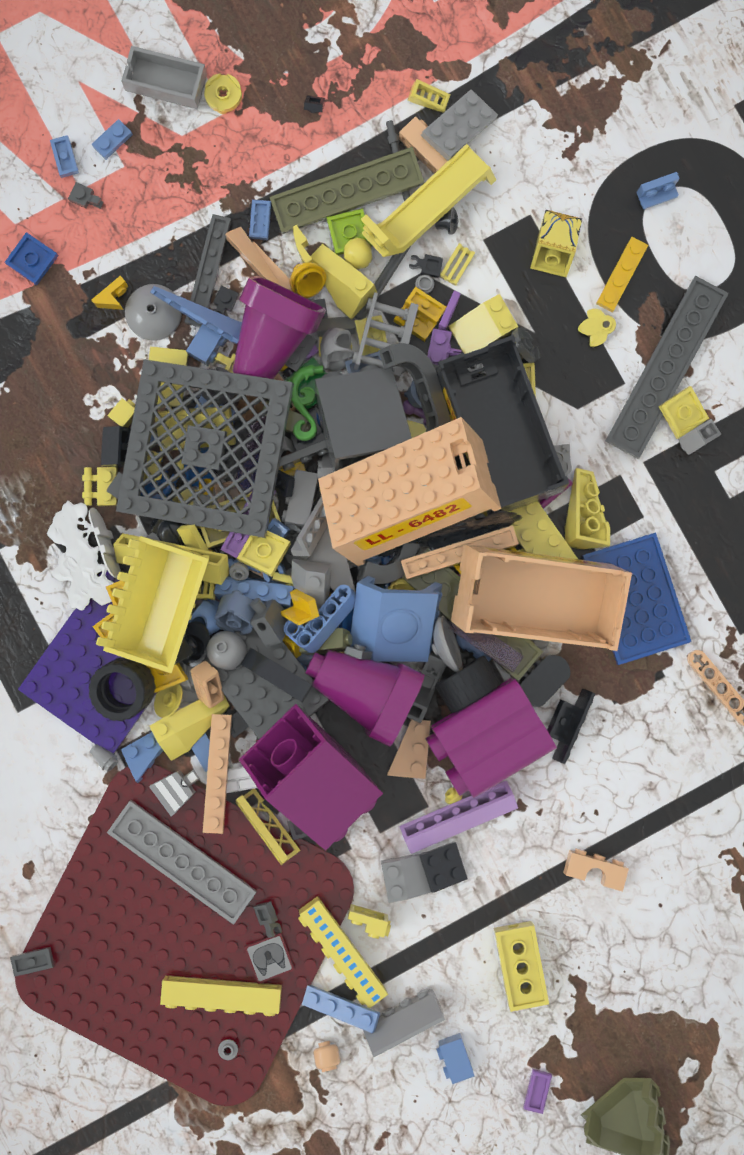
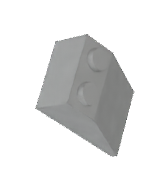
(404, 877)

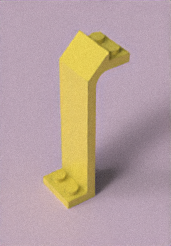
(428, 203)

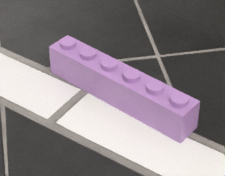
(458, 817)

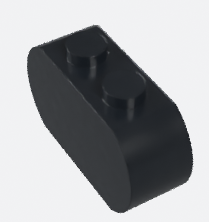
(545, 679)

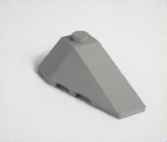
(312, 579)

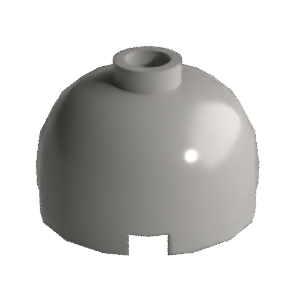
(226, 650)

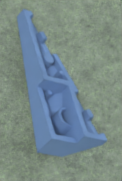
(221, 324)

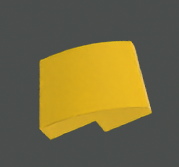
(427, 314)

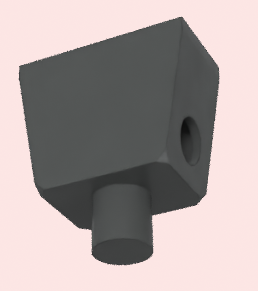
(268, 621)

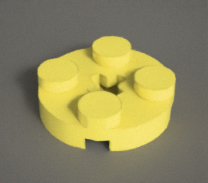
(222, 82)

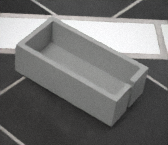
(164, 77)

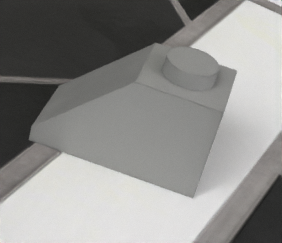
(699, 436)

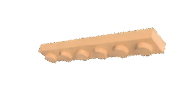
(452, 554)
(217, 774)

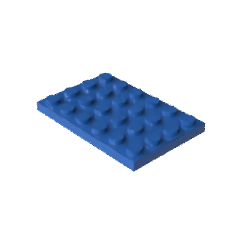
(652, 609)

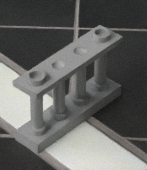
(403, 332)

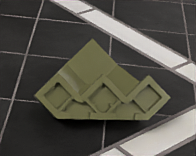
(628, 1119)

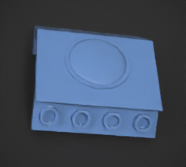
(395, 622)

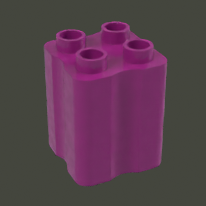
(490, 739)

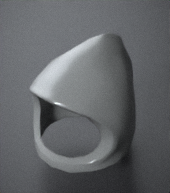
(335, 346)

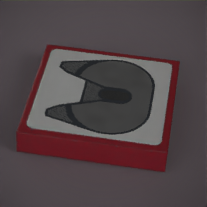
(269, 958)

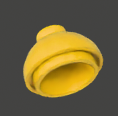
(307, 279)

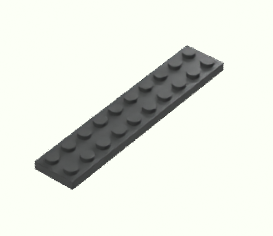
(666, 366)

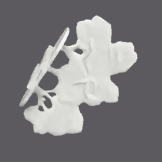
(80, 559)

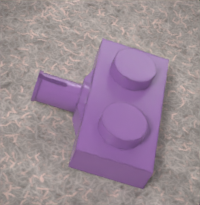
(440, 346)

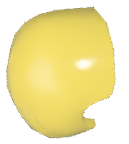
(358, 253)

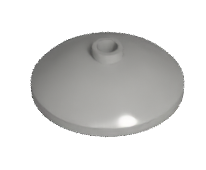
(154, 324)
(446, 645)

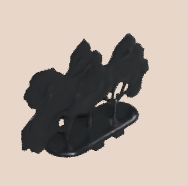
(468, 529)

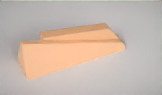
(256, 257)

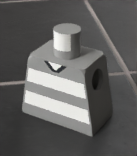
(175, 790)

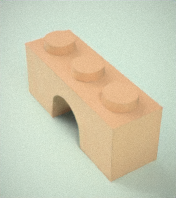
(613, 872)

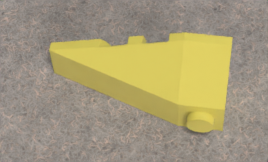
(185, 727)

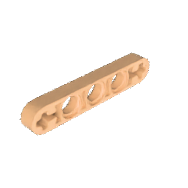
(714, 681)

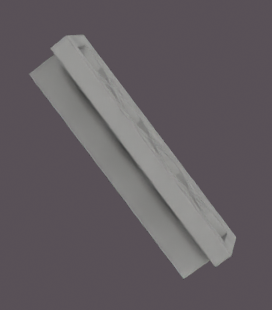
(311, 531)

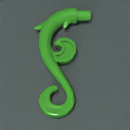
(309, 398)

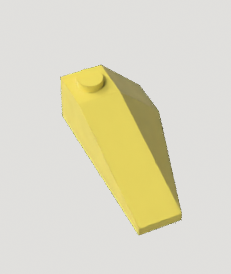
(344, 282)
(585, 516)

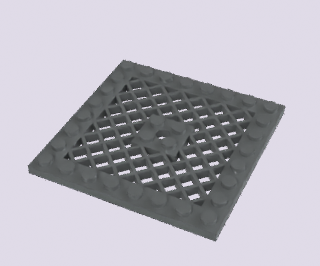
(143, 426)

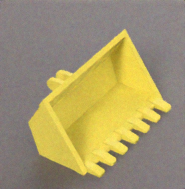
(154, 603)

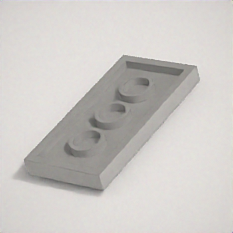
(459, 125)

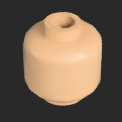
(326, 1056)

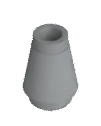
(104, 758)

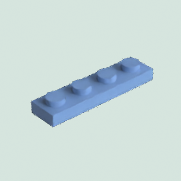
(341, 1008)

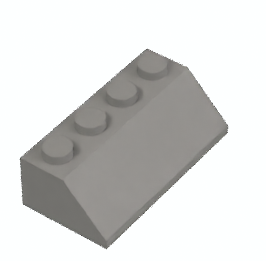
(405, 1021)

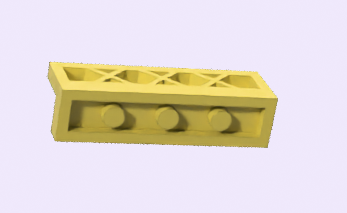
(261, 828)

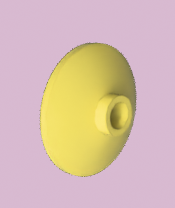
(168, 701)

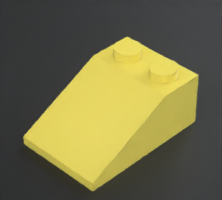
(483, 325)

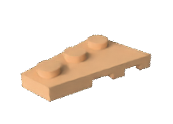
(413, 752)

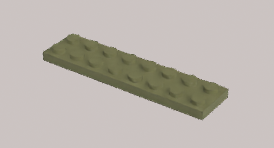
(347, 190)
(450, 586)

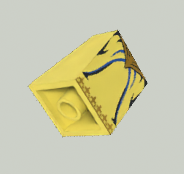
(556, 243)

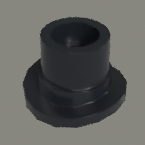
(448, 222)

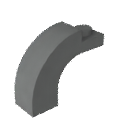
(432, 670)

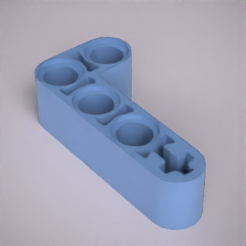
(343, 595)

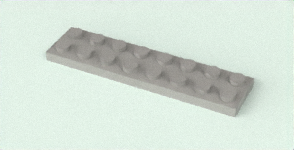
(182, 862)

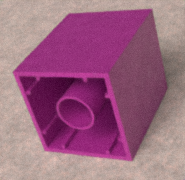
(310, 777)

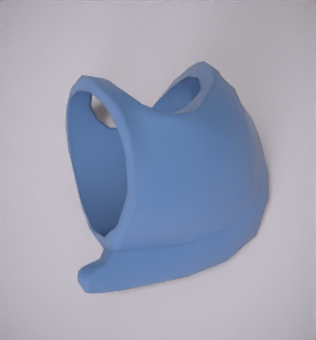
(206, 615)

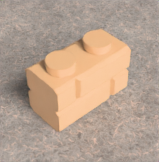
(207, 684)

